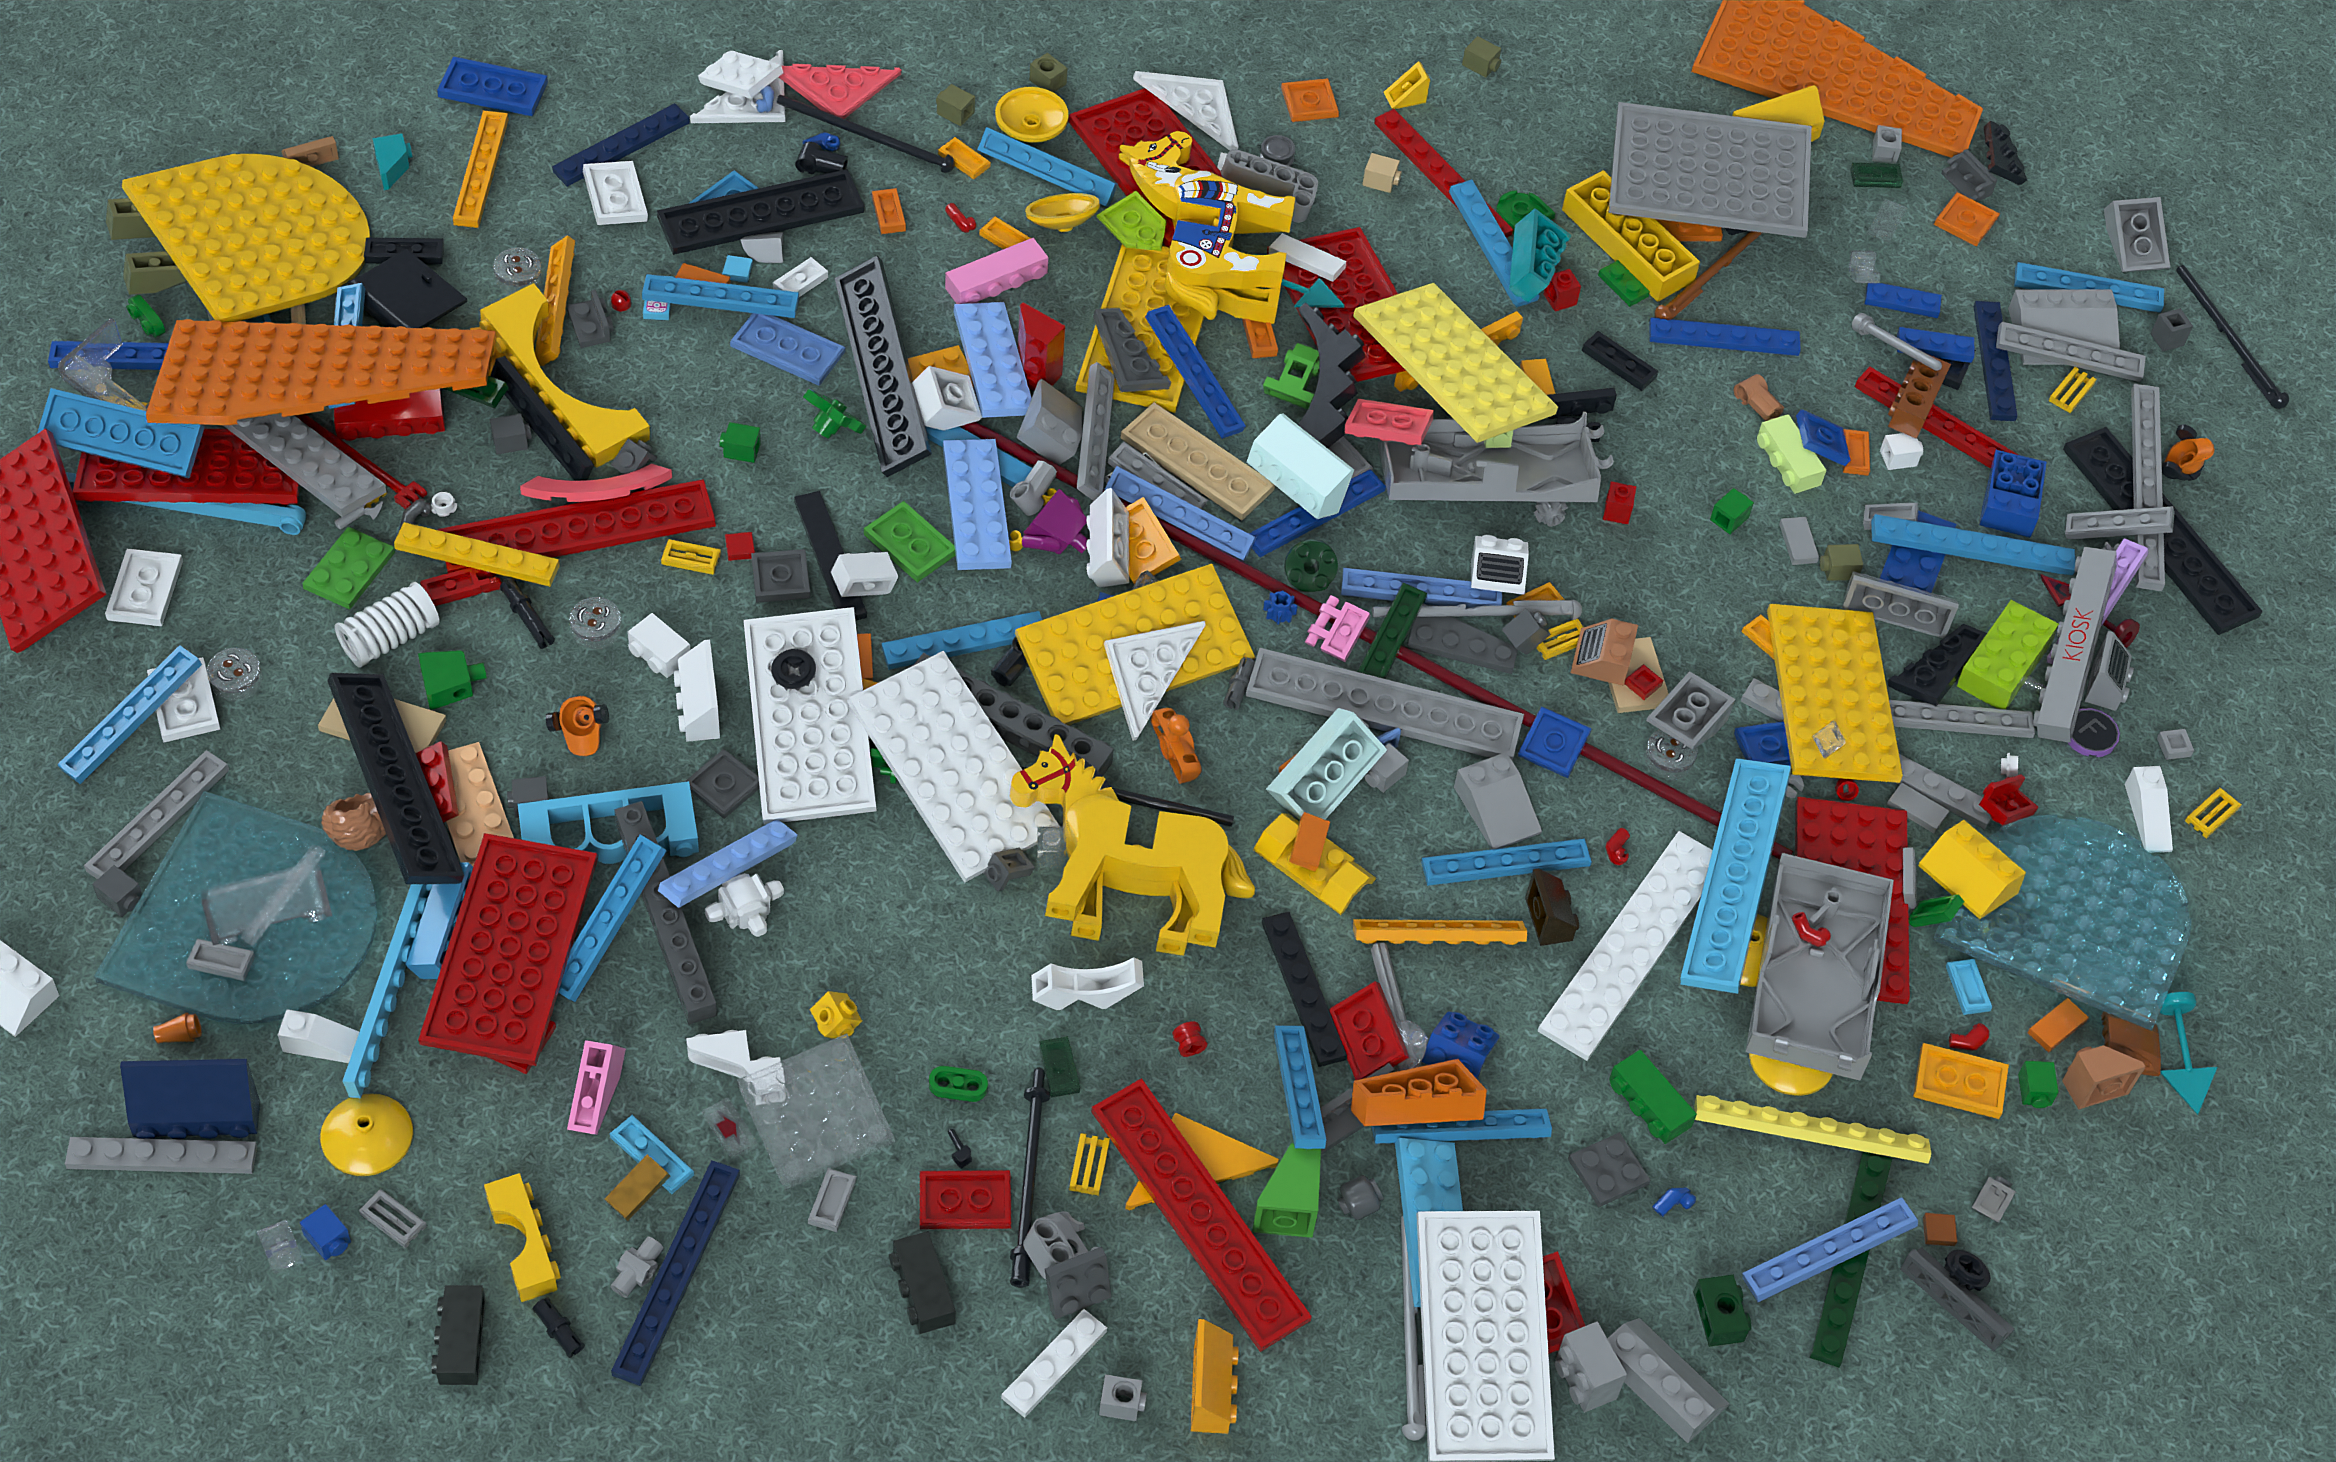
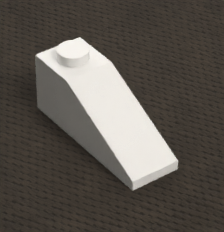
(2150, 807)
(316, 1037)

